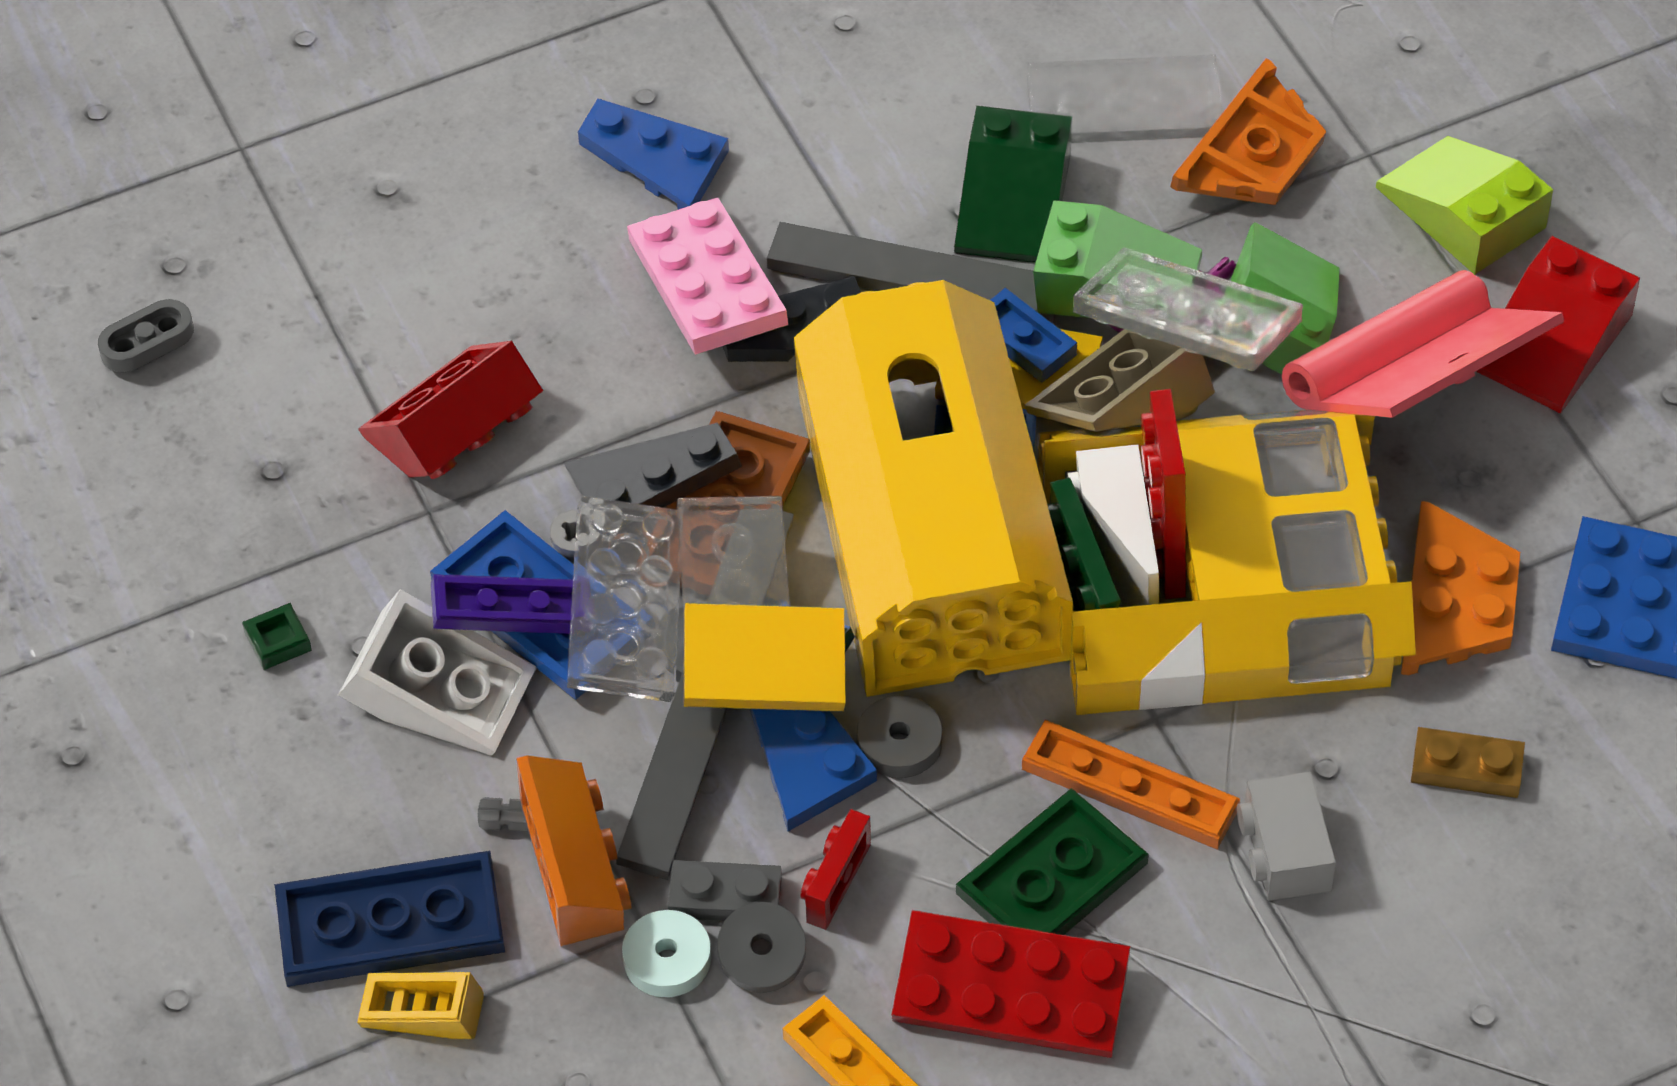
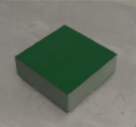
(276, 636)

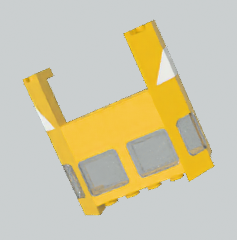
(1276, 566)

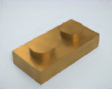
(1468, 762)

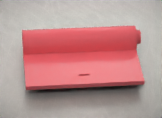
(1412, 350)

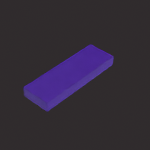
(501, 603)

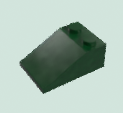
(1010, 181)

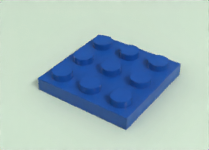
(1621, 598)

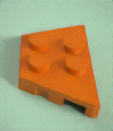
(1254, 144)
(1460, 590)

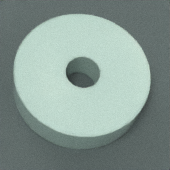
(672, 974)

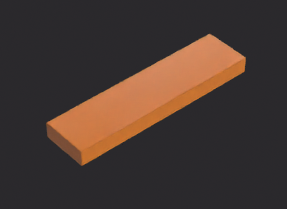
(1131, 784)

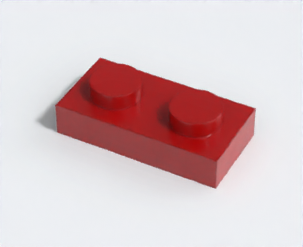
(843, 855)

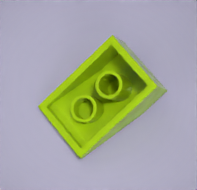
(1470, 200)

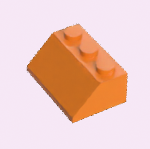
(572, 848)

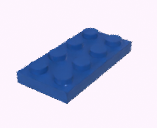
(513, 550)

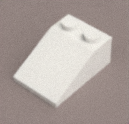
(1118, 512)
(436, 679)

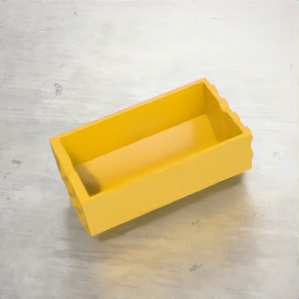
(941, 533)

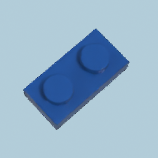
(1031, 338)

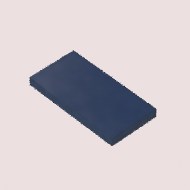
(388, 918)

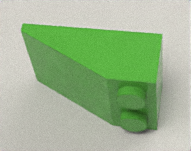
(1084, 239)
(1296, 274)

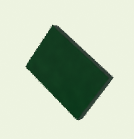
(1053, 869)

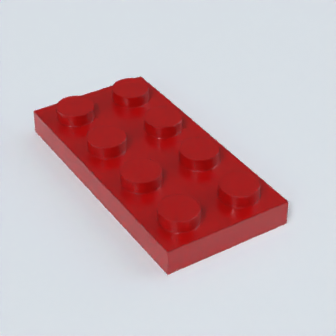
(1165, 491)
(1011, 984)

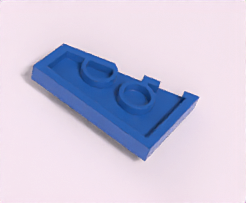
(660, 152)
(810, 761)

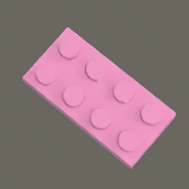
(707, 275)

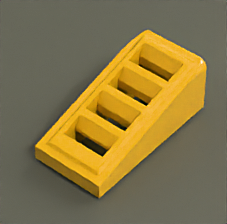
(455, 1011)

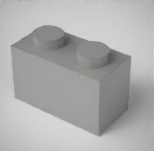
(1287, 836)

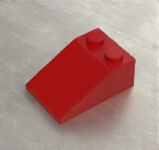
(1595, 307)

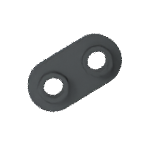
(143, 337)

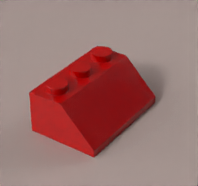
(454, 409)

